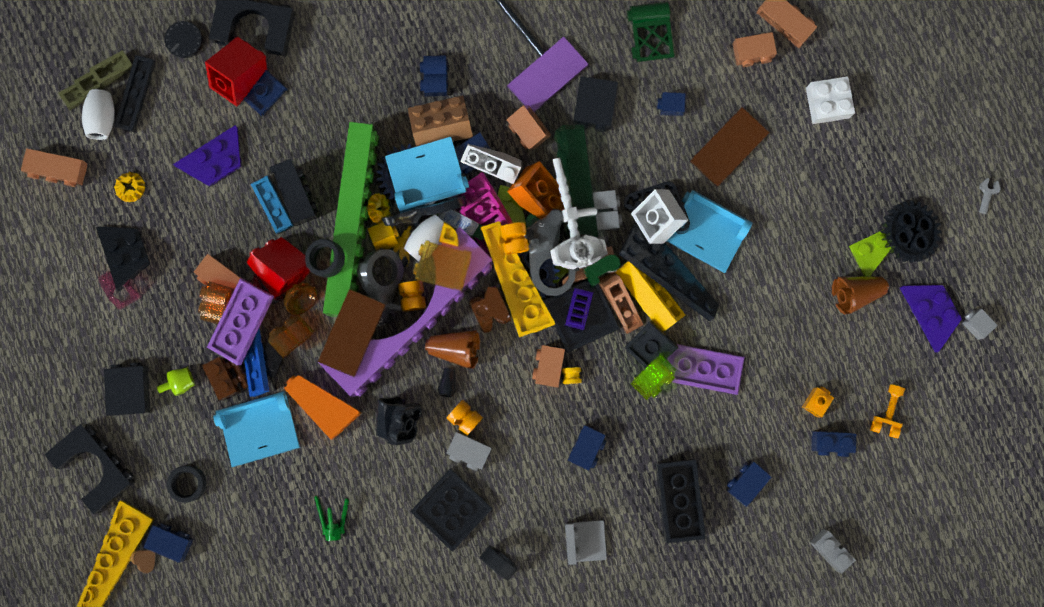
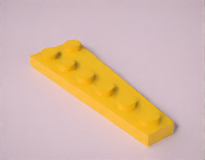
(521, 295)
(123, 538)

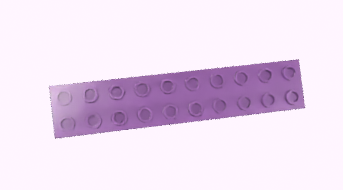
(382, 352)

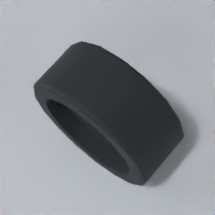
(311, 256)
(171, 481)
(498, 562)

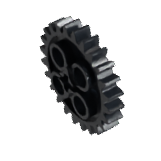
(911, 231)

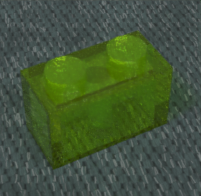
(652, 377)

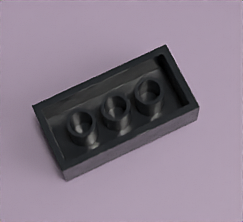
(680, 501)

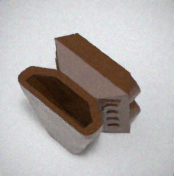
(489, 309)

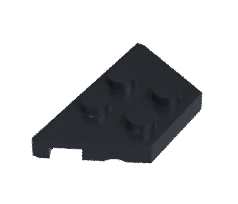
(123, 253)

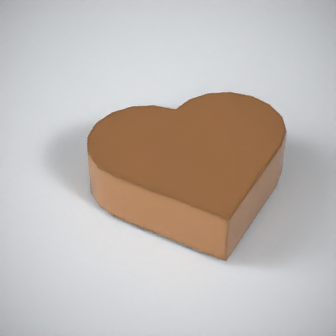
(144, 560)

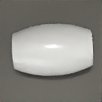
(98, 114)
(428, 230)

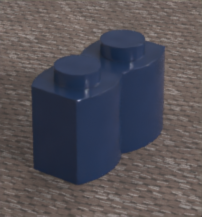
(435, 76)

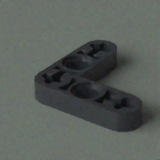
(635, 197)

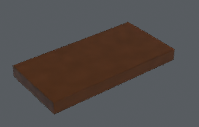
(729, 147)
(351, 333)

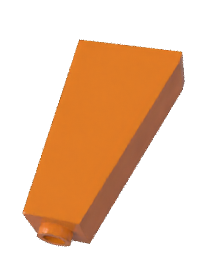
(323, 407)

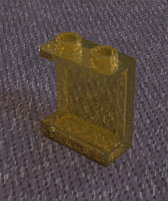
(442, 266)

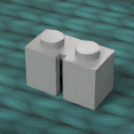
(607, 214)
(469, 451)
(832, 552)

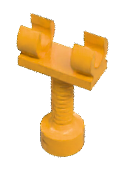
(896, 392)

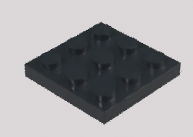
(599, 319)
(451, 510)

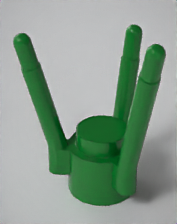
(332, 530)

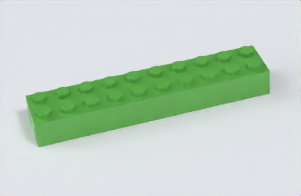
(352, 212)

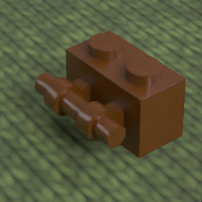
(222, 379)

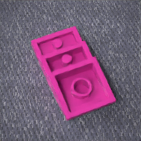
(484, 205)

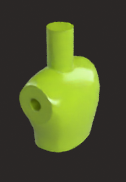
(178, 381)

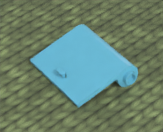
(426, 174)
(712, 229)
(255, 425)

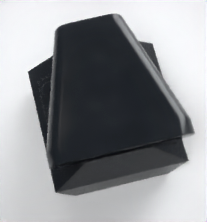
(397, 420)

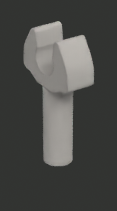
(987, 194)

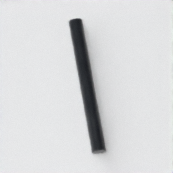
(520, 26)

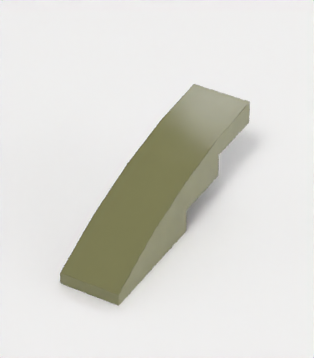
(98, 78)

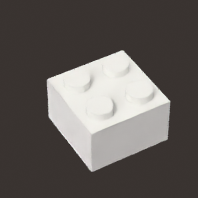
(830, 100)
(659, 216)

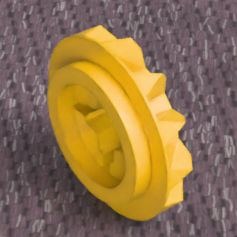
(130, 195)
(376, 201)

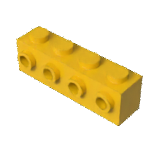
(651, 296)

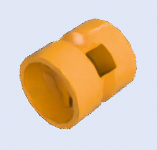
(514, 238)
(412, 296)
(464, 417)

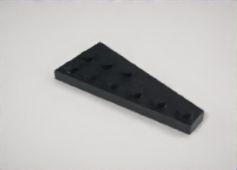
(668, 270)

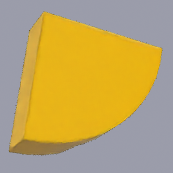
(449, 235)

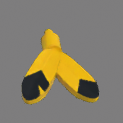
(403, 254)

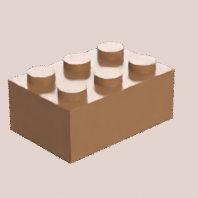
(440, 120)

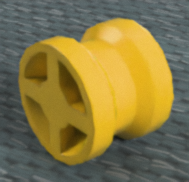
(571, 375)

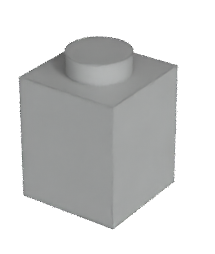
(979, 323)

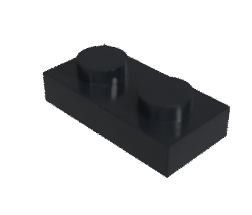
(272, 361)

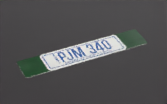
(458, 220)

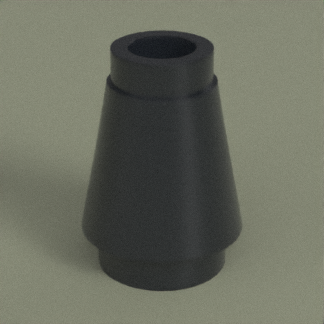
(447, 384)

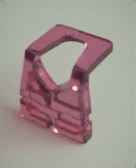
(108, 286)

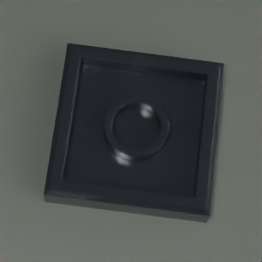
(650, 343)

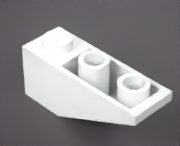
(492, 162)

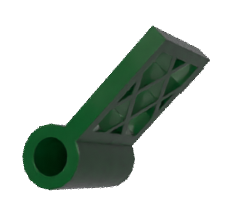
(648, 16)

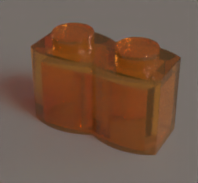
(214, 301)
(290, 335)

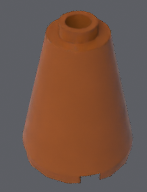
(858, 291)
(455, 347)

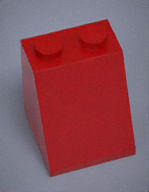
(235, 70)
(278, 265)

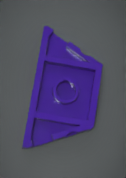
(213, 159)
(933, 312)

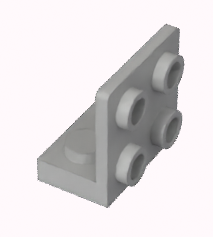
(585, 541)

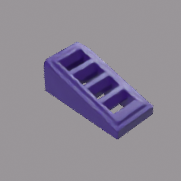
(571, 323)

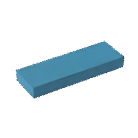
(272, 204)

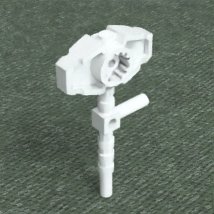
(577, 250)

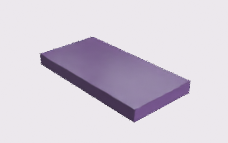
(548, 74)
(240, 321)
(707, 369)

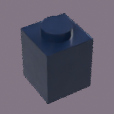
(671, 104)

